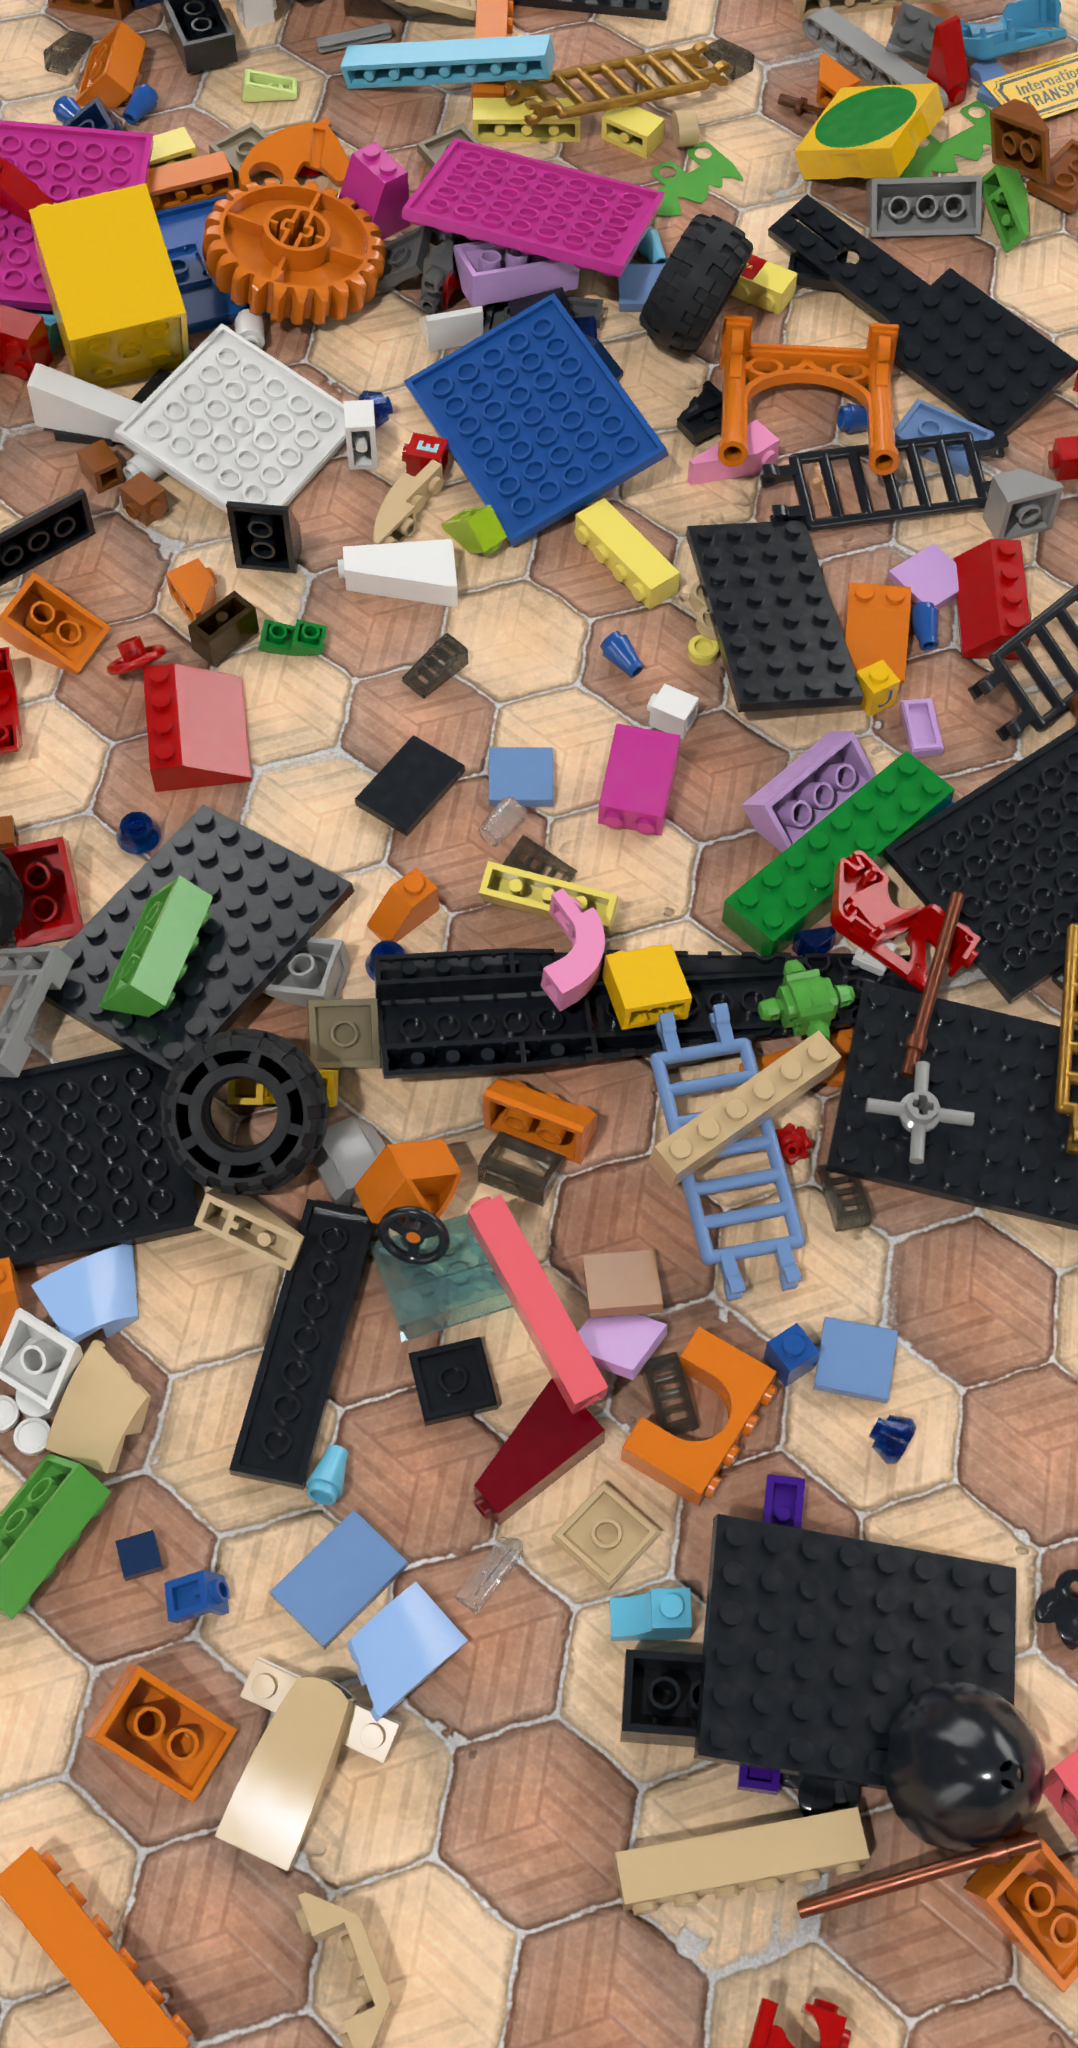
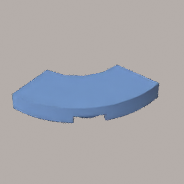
(985, 71)

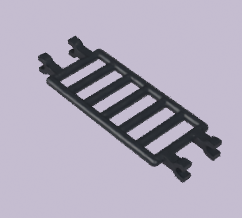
(794, 472)
(1003, 674)

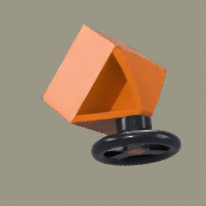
(408, 1193)

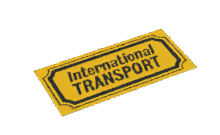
(1047, 86)

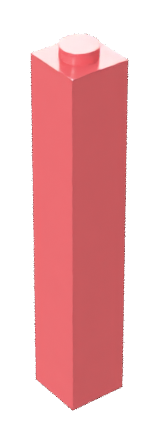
(536, 1303)

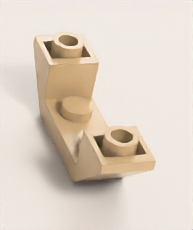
(327, 1919)

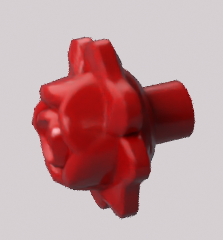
(793, 1143)

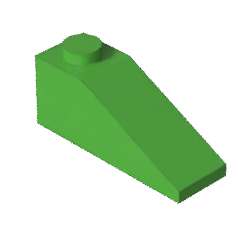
(1007, 204)

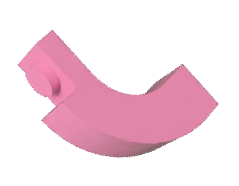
(577, 972)

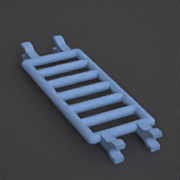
(727, 1256)

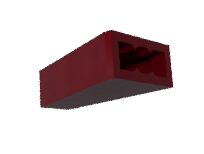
(536, 1455)

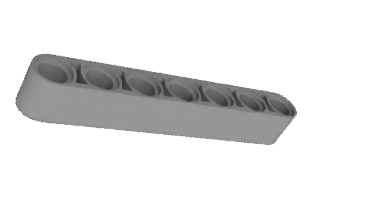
(861, 51)

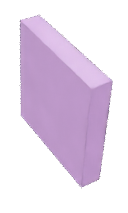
(929, 575)
(622, 1342)

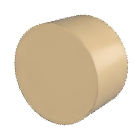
(685, 127)

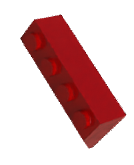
(991, 597)

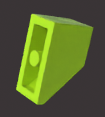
(476, 529)

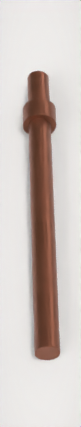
(916, 1041)
(996, 1852)

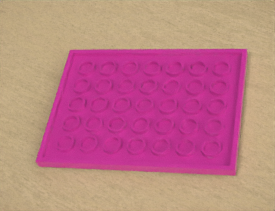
(66, 167)
(534, 207)

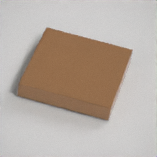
(622, 1283)

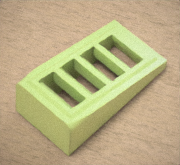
(265, 86)

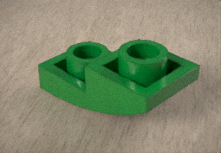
(296, 640)

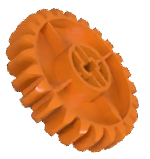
(293, 251)

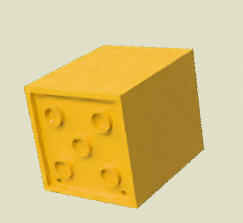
(111, 286)

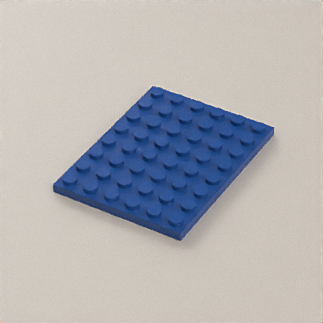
(535, 419)

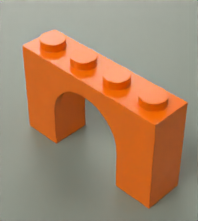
(694, 1466)

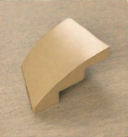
(98, 1411)

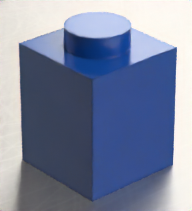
(791, 1354)

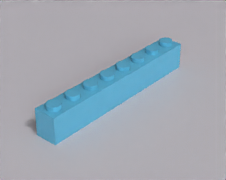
(448, 61)

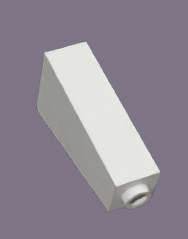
(76, 405)
(403, 571)

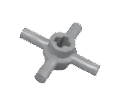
(929, 1109)

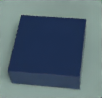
(139, 1555)

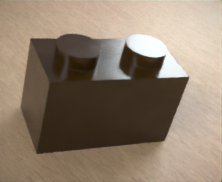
(223, 628)

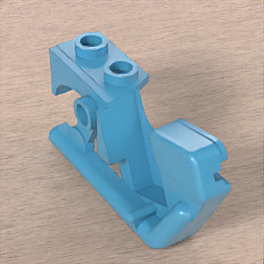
(1010, 32)

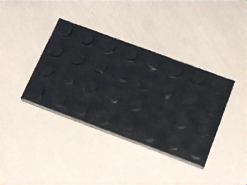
(773, 616)

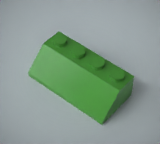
(158, 949)
(43, 1524)

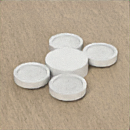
(32, 1432)

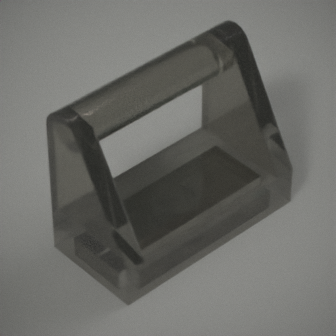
(516, 1180)

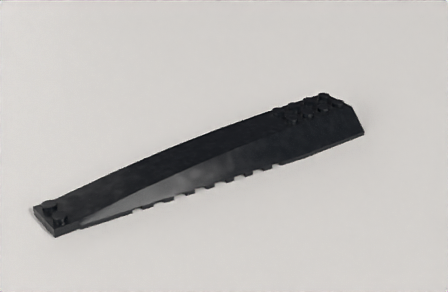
(493, 1016)

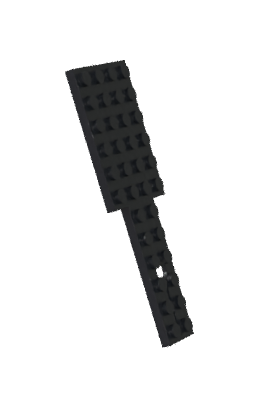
(949, 331)

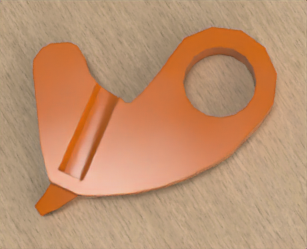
(294, 147)

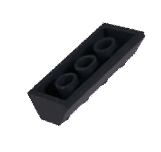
(44, 534)

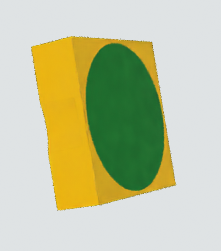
(869, 131)

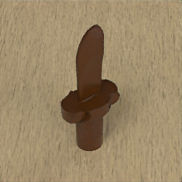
(798, 104)

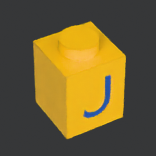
(878, 687)

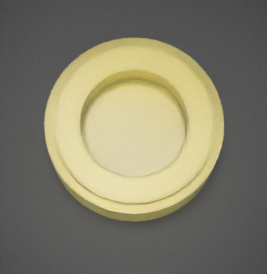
(703, 650)

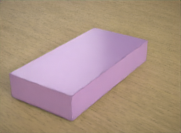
(921, 727)

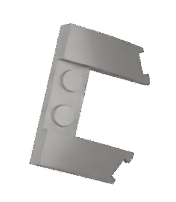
(31, 975)

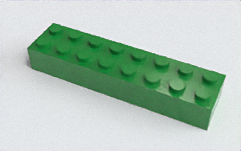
(799, 883)

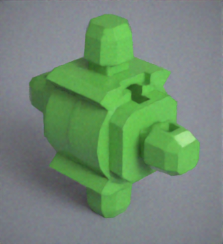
(805, 1001)

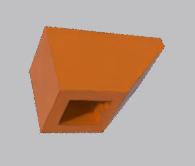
(831, 79)

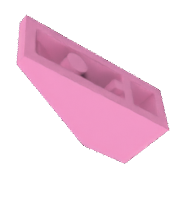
(762, 449)

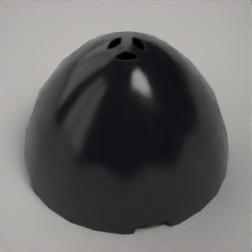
(948, 1765)

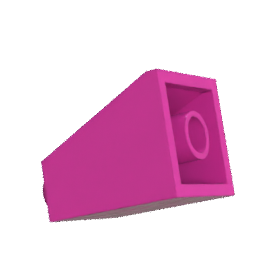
(378, 187)
(639, 779)

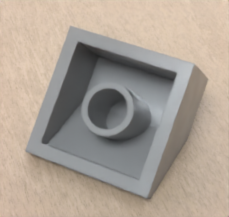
(1021, 504)

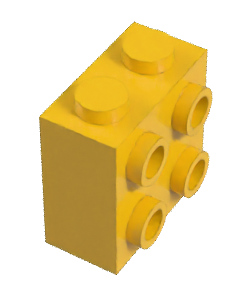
(645, 985)

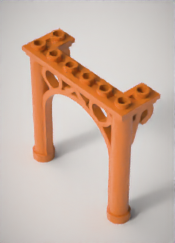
(808, 365)

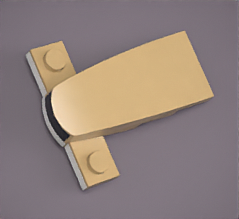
(296, 1759)

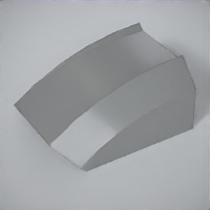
(313, 973)
(345, 1157)

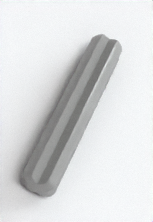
(354, 37)

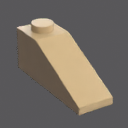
(249, 1226)

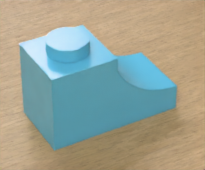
(652, 1616)

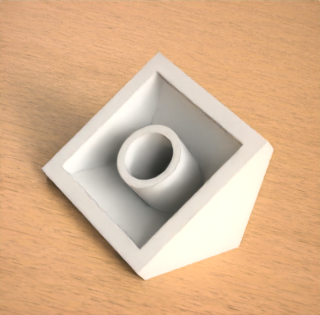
(452, 328)
(38, 1359)

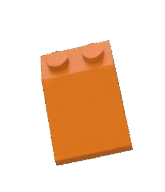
(877, 625)
(51, 626)
(160, 1732)
(1034, 1908)

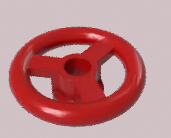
(134, 655)

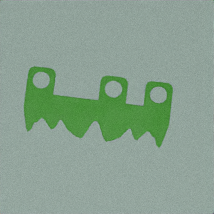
(940, 156)
(695, 183)

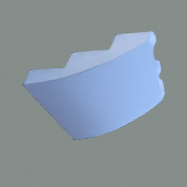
(92, 1294)
(402, 1648)

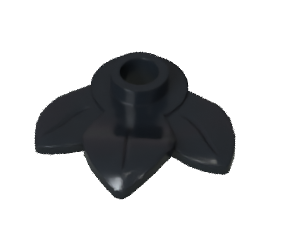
(1061, 1607)
(819, 1795)

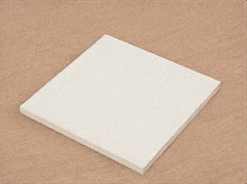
(237, 424)

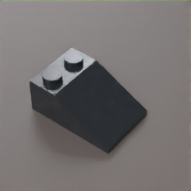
(264, 536)

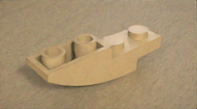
(405, 499)

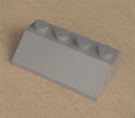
(924, 206)

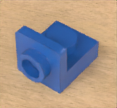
(196, 1596)

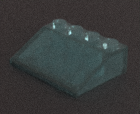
(442, 1292)

